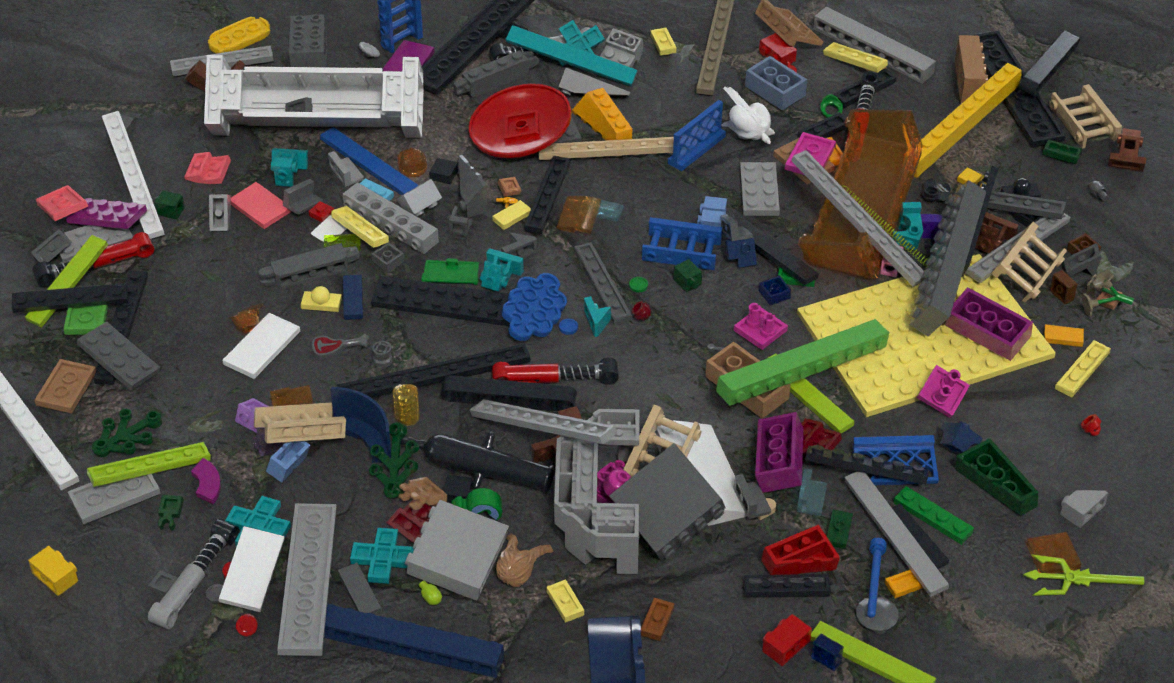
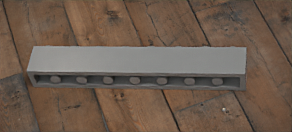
(870, 41)

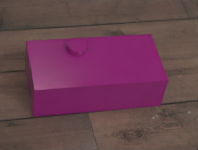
(989, 324)
(779, 452)

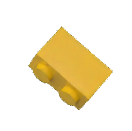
(53, 570)

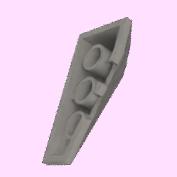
(581, 84)

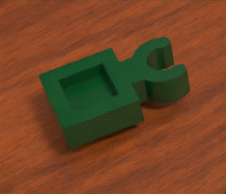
(169, 508)

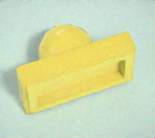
(321, 300)

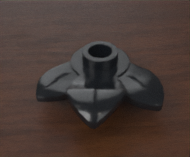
(934, 191)

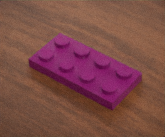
(108, 214)

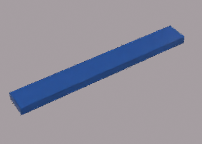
(367, 161)

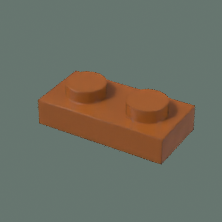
(657, 619)

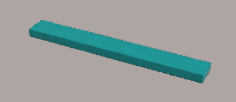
(571, 55)

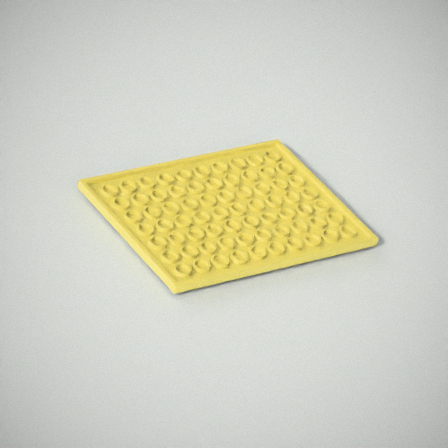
(900, 370)

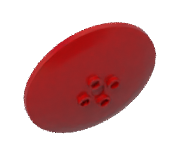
(498, 120)

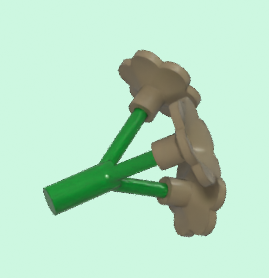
(1099, 283)

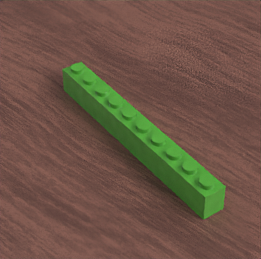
(802, 362)

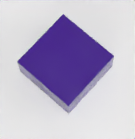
(930, 224)

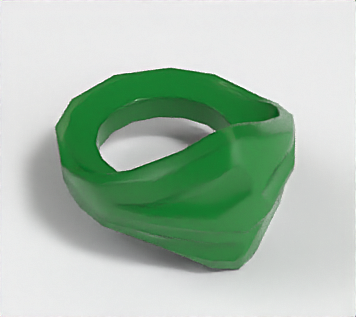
(830, 100)

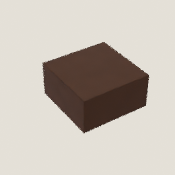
(1080, 243)
(1063, 287)

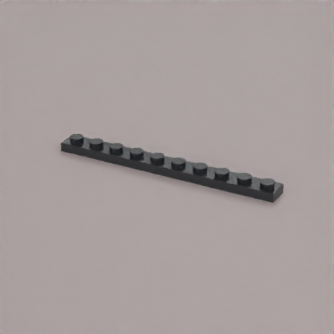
(438, 371)

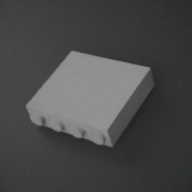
(456, 549)

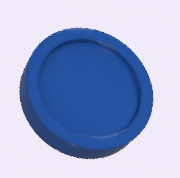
(568, 326)

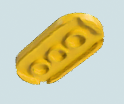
(239, 35)

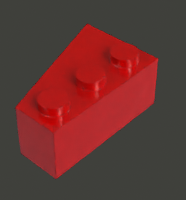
(801, 554)

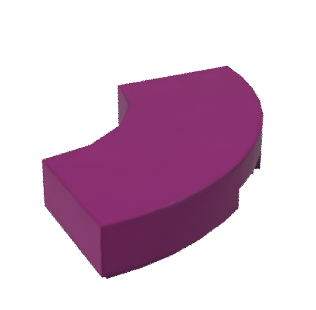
(208, 480)

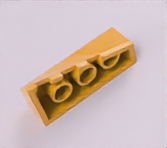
(603, 115)

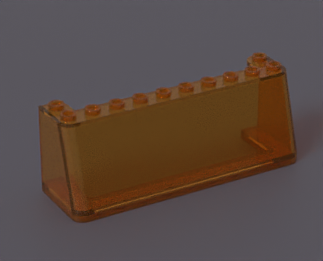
(879, 170)

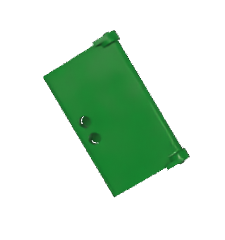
(451, 271)

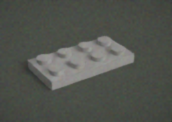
(759, 189)
(81, 235)
(108, 498)

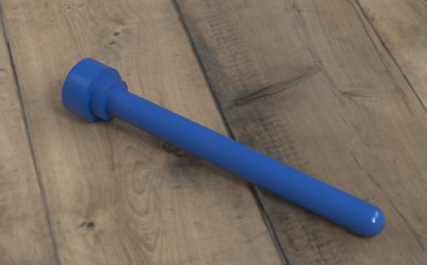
(877, 548)

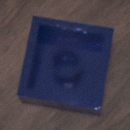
(774, 290)
(827, 652)

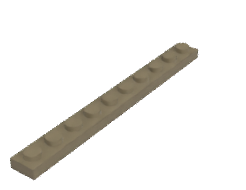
(715, 47)

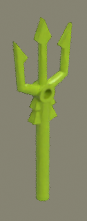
(1077, 577)

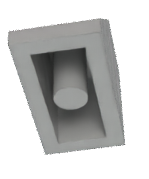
(219, 212)
(1082, 505)

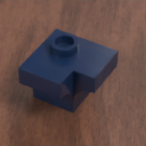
(742, 251)
(958, 437)

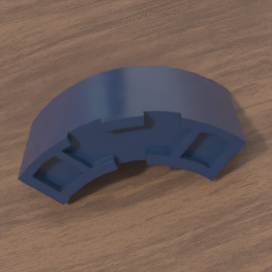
(363, 418)
(615, 650)

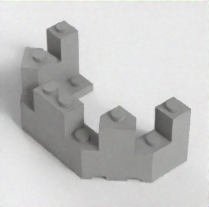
(590, 526)

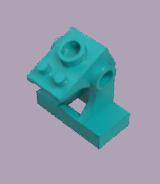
(286, 163)
(913, 224)
(497, 273)

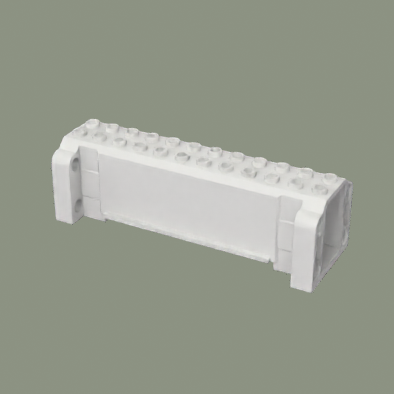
(351, 96)

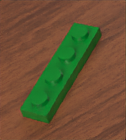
(934, 515)

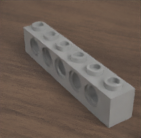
(391, 218)

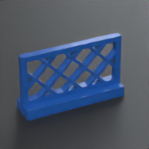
(698, 141)
(894, 447)

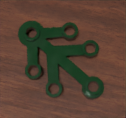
(105, 445)
(395, 462)

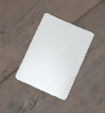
(328, 227)

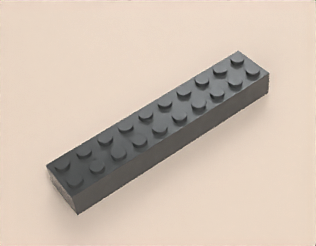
(947, 258)

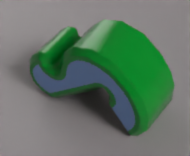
(481, 500)

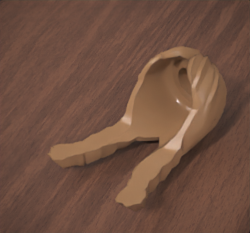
(516, 566)

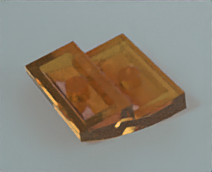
(579, 214)

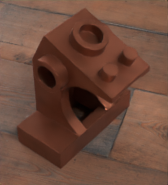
(1128, 148)
(992, 237)

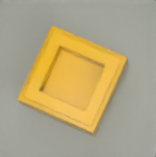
(969, 174)

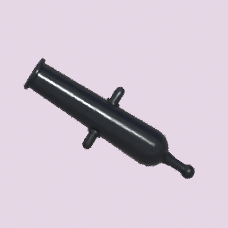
(484, 461)

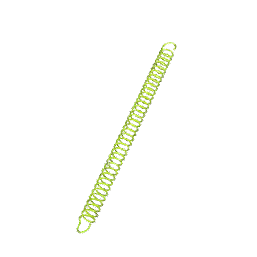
(889, 229)

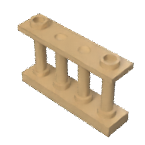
(1093, 105)
(1013, 257)
(299, 422)
(649, 436)

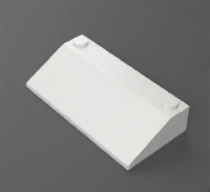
(712, 465)

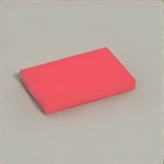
(61, 203)
(259, 205)

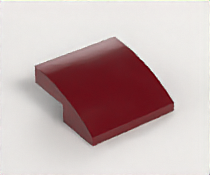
(816, 435)
(410, 521)

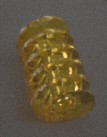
(406, 404)

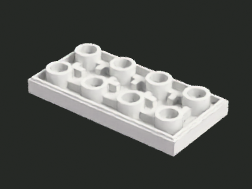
(261, 345)
(251, 569)

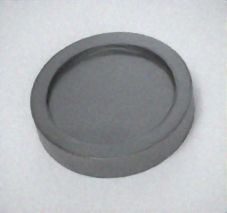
(213, 593)

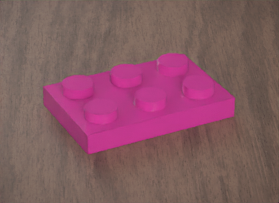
(817, 146)

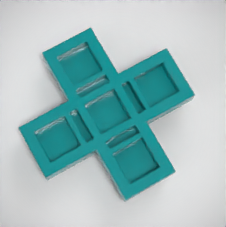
(583, 41)
(260, 518)
(381, 555)

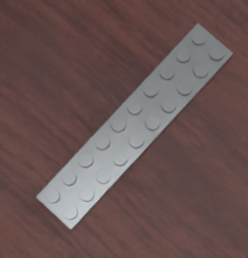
(307, 580)

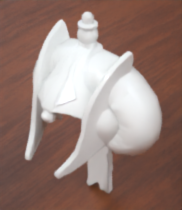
(748, 121)

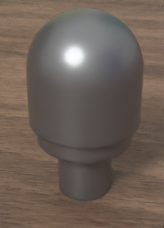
(1098, 190)

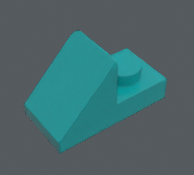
(596, 317)

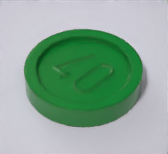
(638, 284)

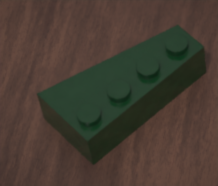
(997, 476)

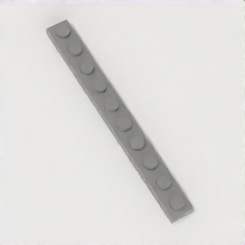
(859, 217)
(544, 421)

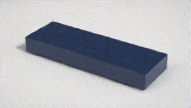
(353, 297)

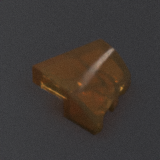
(294, 396)

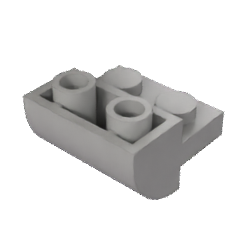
(623, 48)

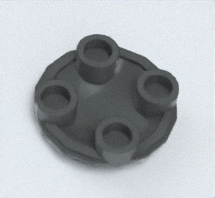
(885, 616)

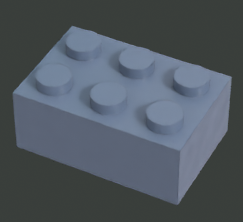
(776, 83)

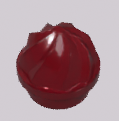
(641, 311)

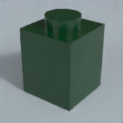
(169, 204)
(687, 275)

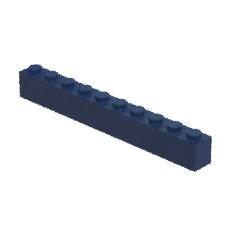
(413, 641)

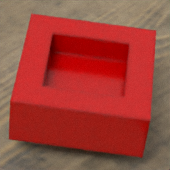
(320, 211)

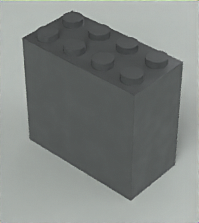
(671, 501)

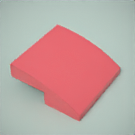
(207, 168)

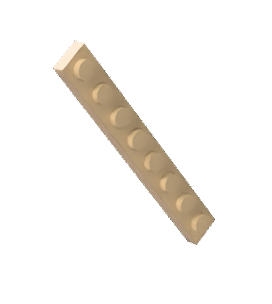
(608, 148)

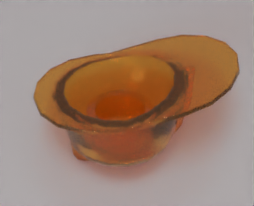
(412, 162)
(247, 318)

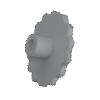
(369, 50)

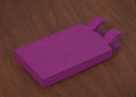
(409, 49)

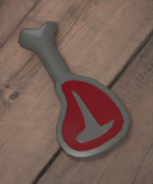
(327, 348)

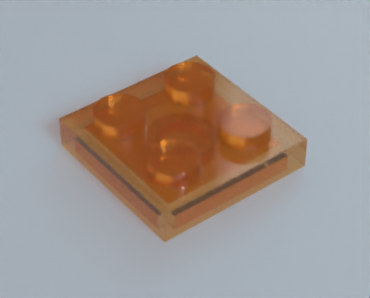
(1055, 546)

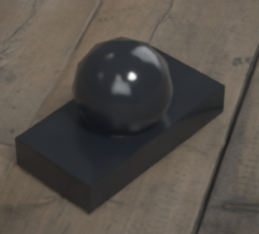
(1022, 187)

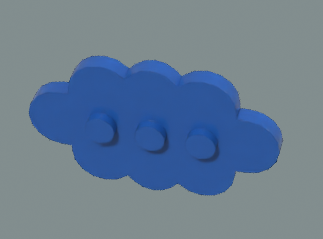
(534, 306)

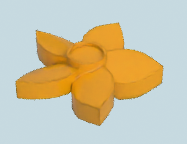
(507, 200)

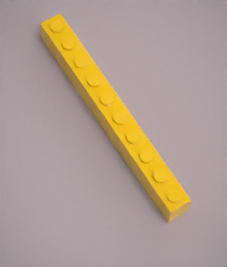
(967, 115)

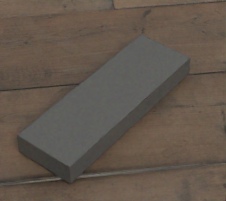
(359, 589)

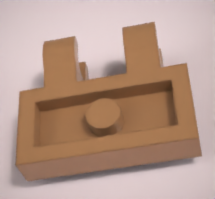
(423, 492)

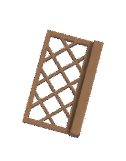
(786, 24)

